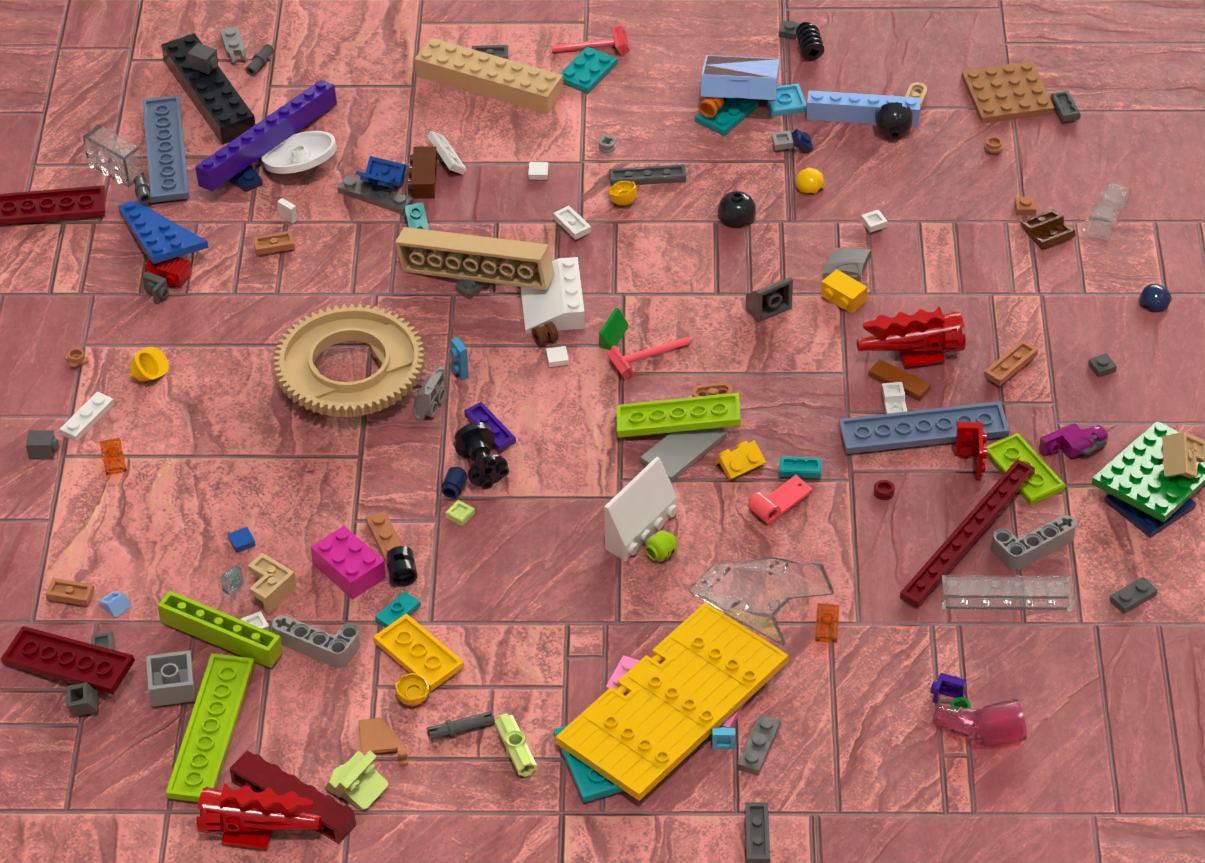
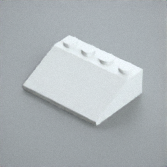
(559, 303)
(639, 510)

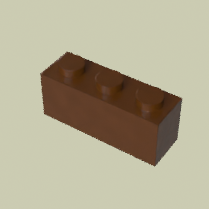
(423, 172)

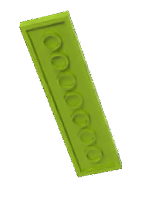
(210, 726)

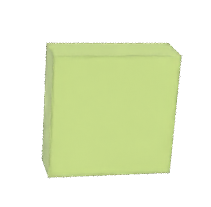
(460, 512)

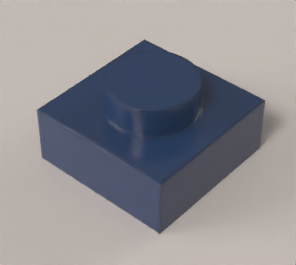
(802, 140)

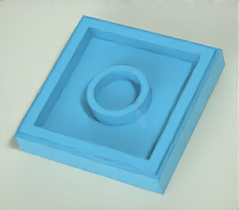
(788, 101)

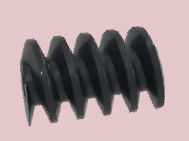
(810, 40)

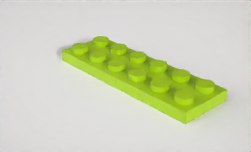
(678, 415)

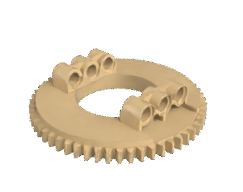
(389, 341)

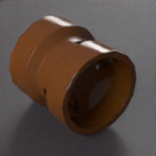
(545, 333)

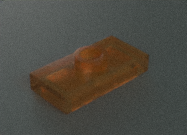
(113, 456)
(827, 623)

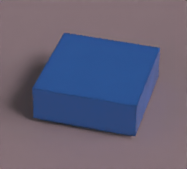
(241, 539)

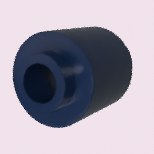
(454, 482)

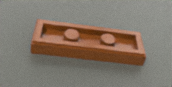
(888, 373)

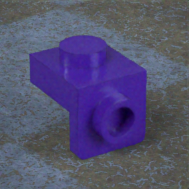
(949, 686)

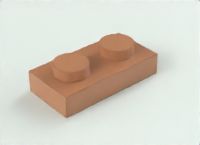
(273, 243)
(70, 592)

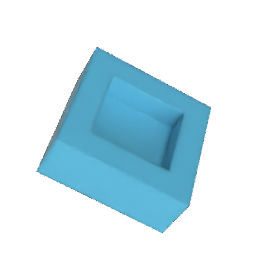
(723, 738)

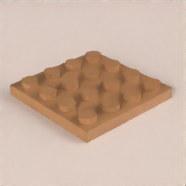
(1007, 92)

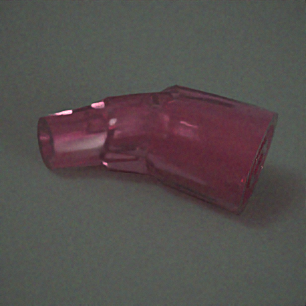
(987, 726)

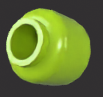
(661, 546)

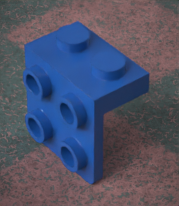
(383, 172)

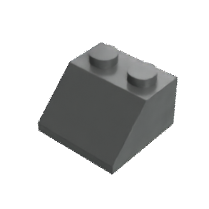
(770, 300)

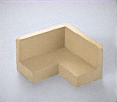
(1181, 454)
(275, 582)

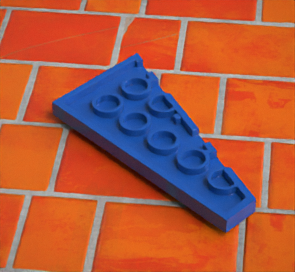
(159, 235)

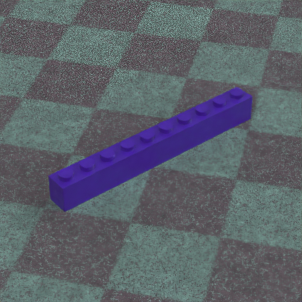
(265, 135)

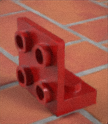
(970, 443)

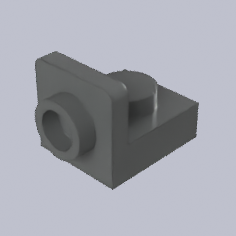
(155, 285)

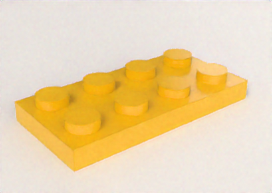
(418, 651)

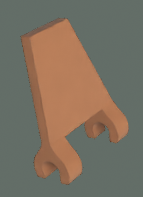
(379, 738)

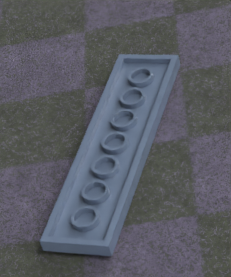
(165, 149)
(919, 427)

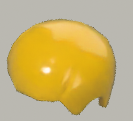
(810, 181)
(623, 193)
(412, 689)

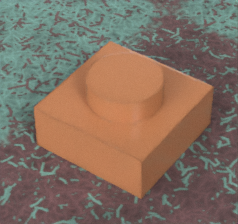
(1025, 205)

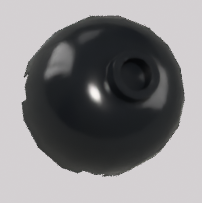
(893, 120)
(737, 209)

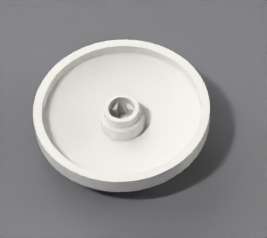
(300, 152)

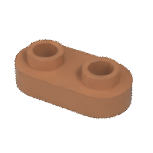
(712, 389)

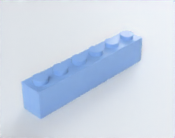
(854, 106)

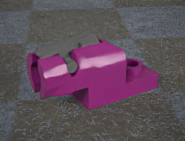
(1073, 441)

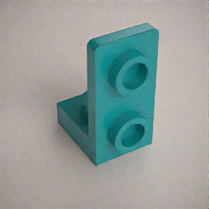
(416, 216)

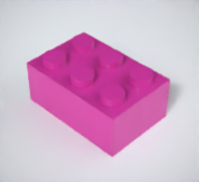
(348, 562)

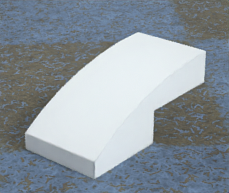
(894, 397)

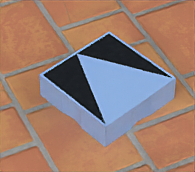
(740, 77)

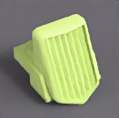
(357, 781)

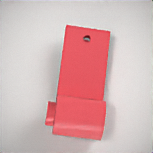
(780, 500)

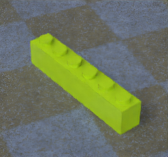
(220, 629)

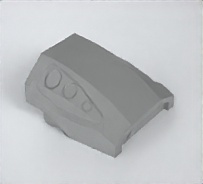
(849, 261)
(430, 395)

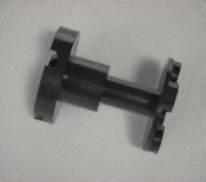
(475, 443)

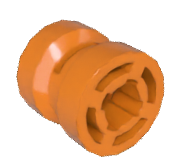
(710, 106)

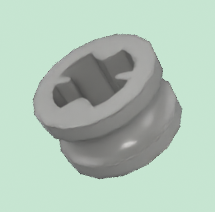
(607, 144)

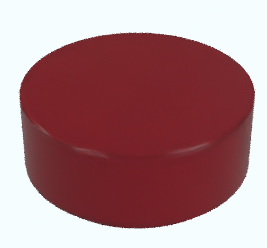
(884, 490)

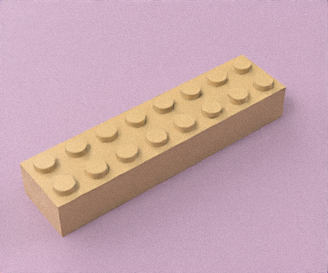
(489, 75)
(475, 258)

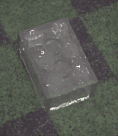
(113, 155)

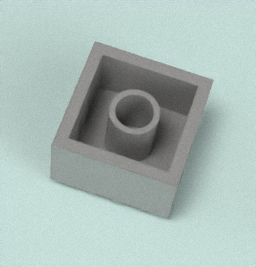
(170, 678)

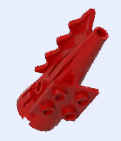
(916, 336)
(252, 816)

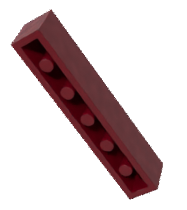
(259, 775)

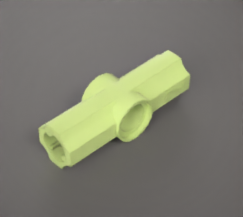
(515, 745)

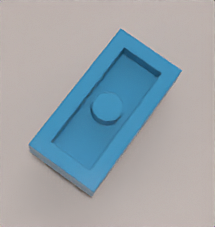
(459, 358)

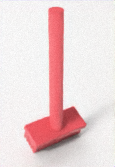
(620, 42)
(621, 362)

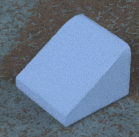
(115, 603)

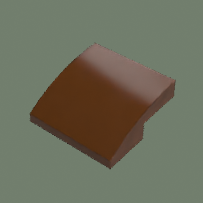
(1048, 229)

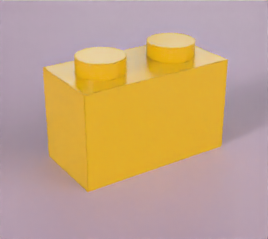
(844, 291)

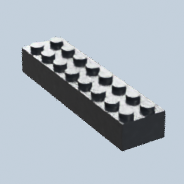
(210, 92)

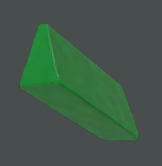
(613, 330)

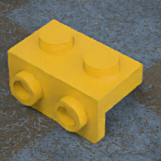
(740, 460)

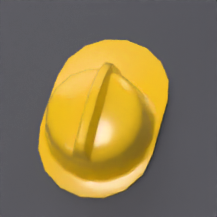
(148, 364)

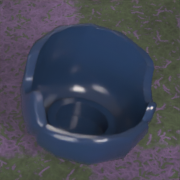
(1155, 297)

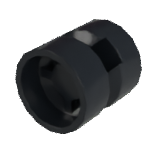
(401, 566)

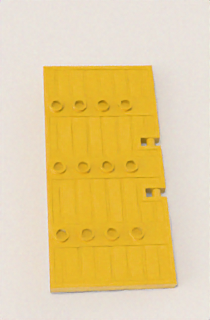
(671, 706)

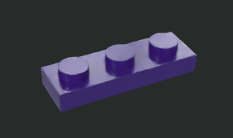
(502, 435)

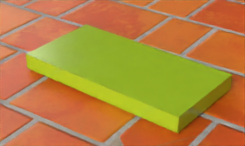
(1041, 484)

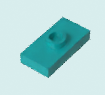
(800, 466)
(397, 608)

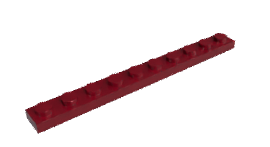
(967, 533)

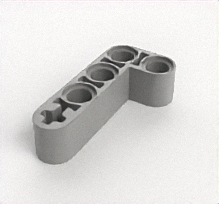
(1035, 545)
(316, 643)

